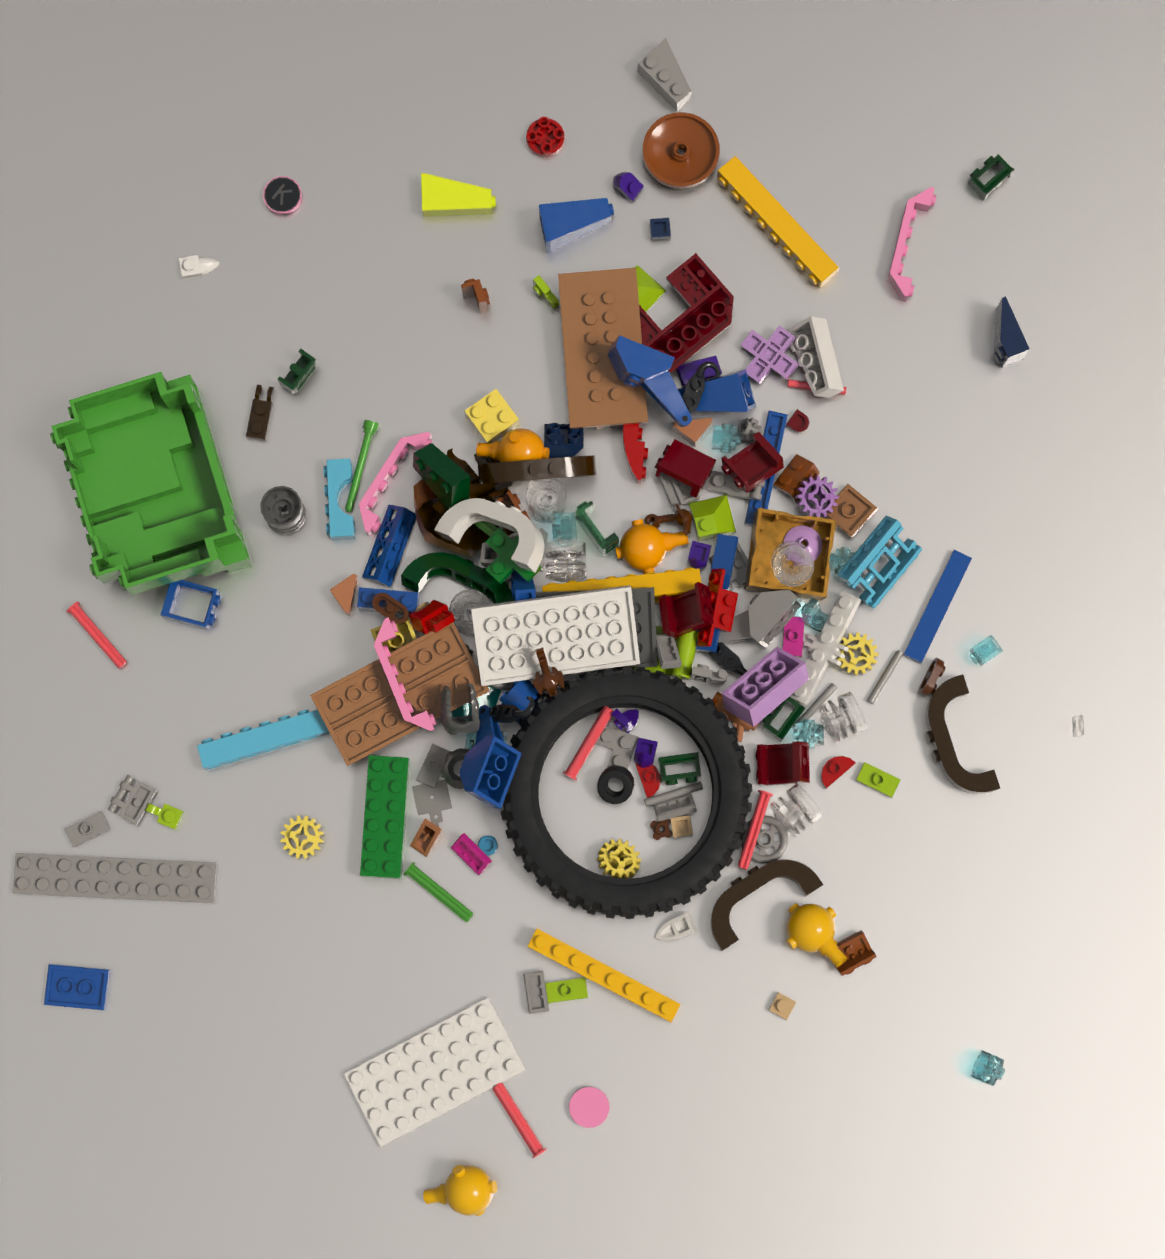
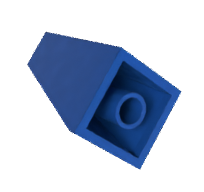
(571, 220)
(727, 393)

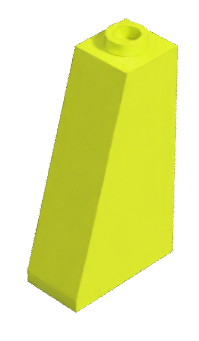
(452, 197)

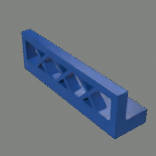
(392, 545)

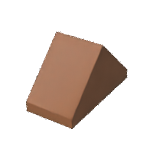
(694, 431)
(345, 593)
(426, 837)

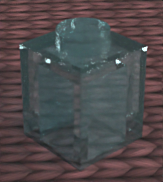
(985, 651)

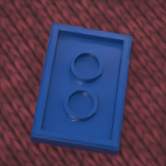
(76, 987)

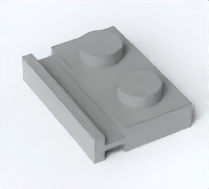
(677, 491)

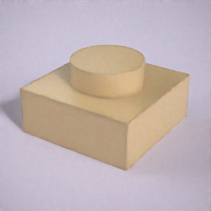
(681, 826)
(782, 1006)

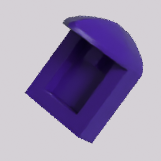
(627, 185)
(698, 555)
(625, 720)
(645, 752)

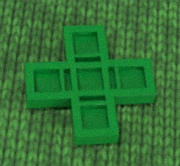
(503, 564)

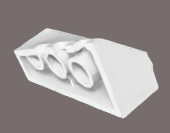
(817, 356)

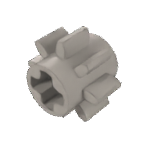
(748, 428)

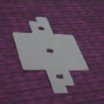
(432, 806)

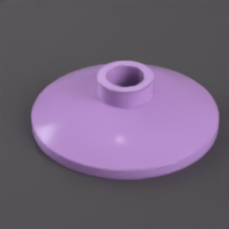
(809, 535)

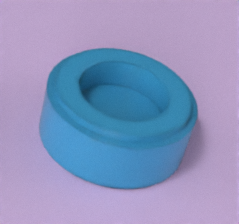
(488, 845)

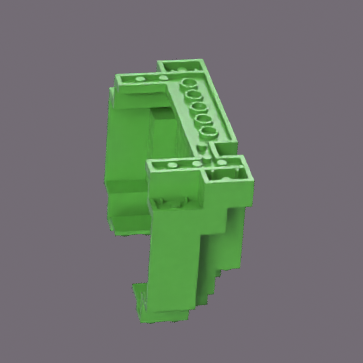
(150, 484)

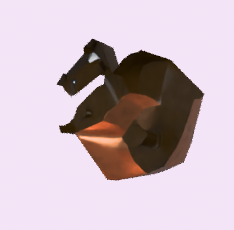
(430, 509)

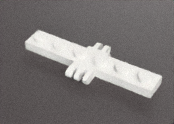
(826, 645)

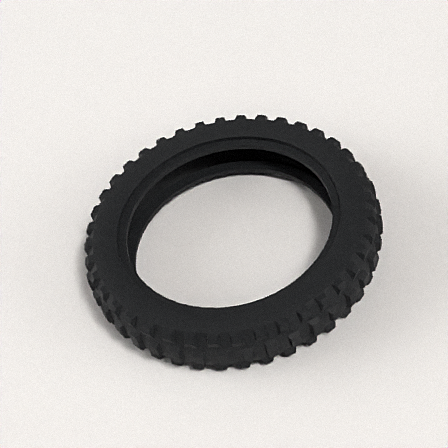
(726, 769)

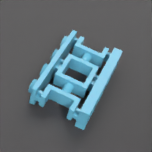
(869, 554)

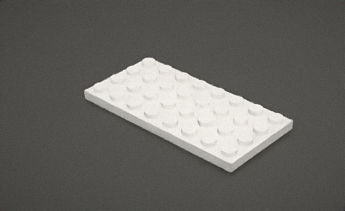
(574, 629)
(434, 1072)

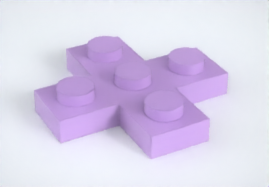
(769, 354)

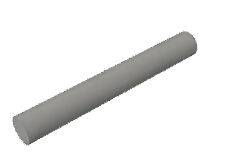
(885, 677)
(814, 707)
(673, 794)

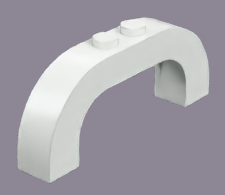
(470, 511)

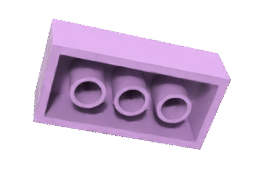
(765, 686)

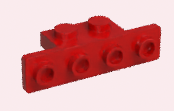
(723, 605)

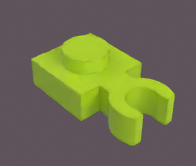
(542, 288)

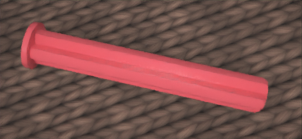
(97, 635)
(589, 742)
(754, 829)
(518, 1119)

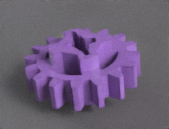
(817, 488)

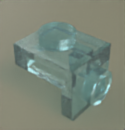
(813, 616)

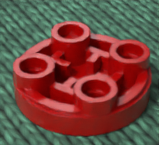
(545, 137)

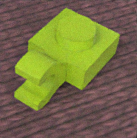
(167, 815)

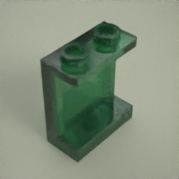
(603, 545)

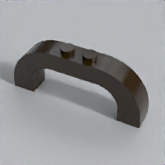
(537, 469)
(942, 743)
(797, 872)

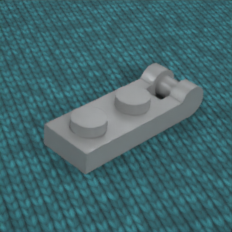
(724, 484)

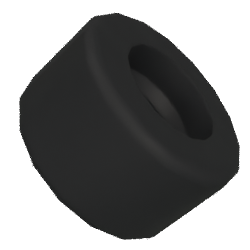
(612, 796)

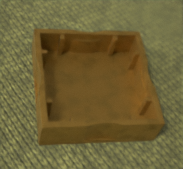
(767, 533)

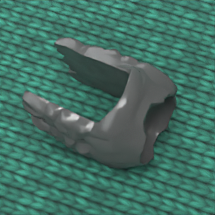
(460, 724)
(447, 770)

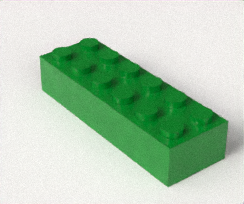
(385, 817)

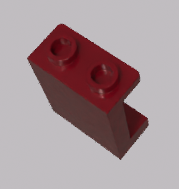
(753, 464)
(685, 465)
(686, 611)
(783, 763)

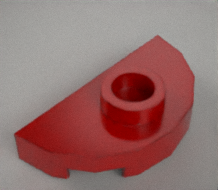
(834, 769)
(650, 779)

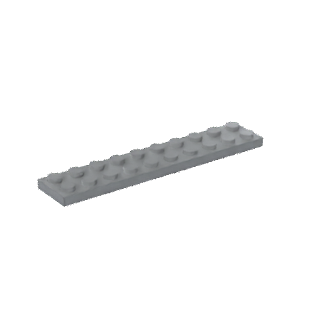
(115, 878)

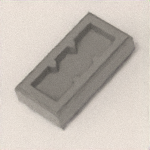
(667, 652)
(432, 766)
(675, 807)
(87, 829)
(536, 992)

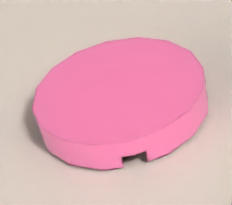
(589, 1107)

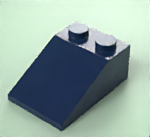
(1009, 340)

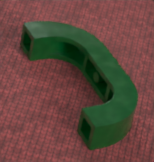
(457, 568)

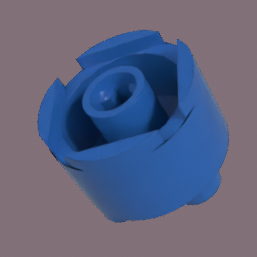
(518, 695)

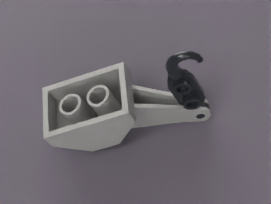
(762, 622)

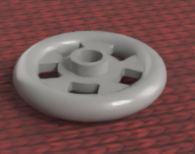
(780, 847)

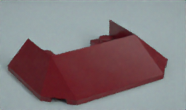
(704, 320)

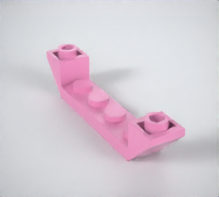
(901, 283)
(370, 519)
(387, 633)

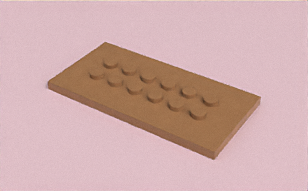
(593, 314)
(362, 705)

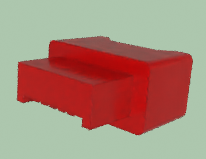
(431, 618)

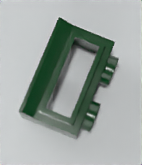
(983, 190)
(298, 372)
(787, 725)
(679, 759)

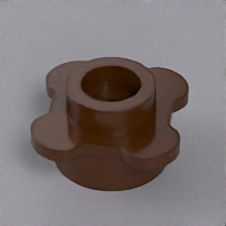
(660, 834)

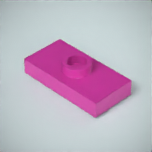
(793, 636)
(471, 854)

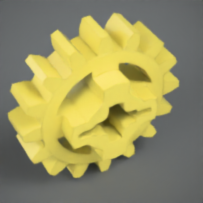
(864, 657)
(304, 827)
(619, 859)

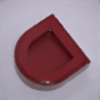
(798, 422)

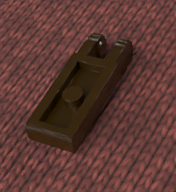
(260, 415)

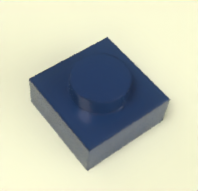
(660, 228)

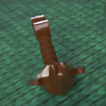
(682, 517)
(548, 680)

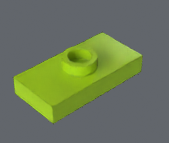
(878, 780)
(566, 990)

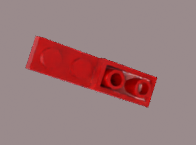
(635, 451)

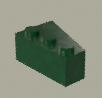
(442, 475)

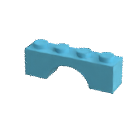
(339, 474)

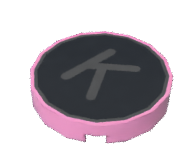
(282, 195)

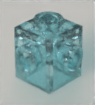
(722, 432)
(840, 554)
(809, 732)
(988, 1068)

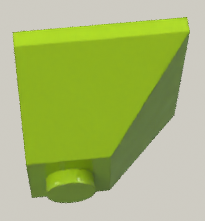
(648, 289)
(712, 518)

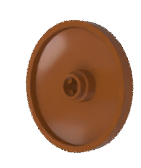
(683, 134)

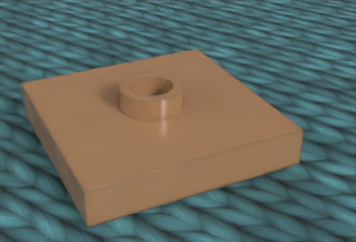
(852, 511)

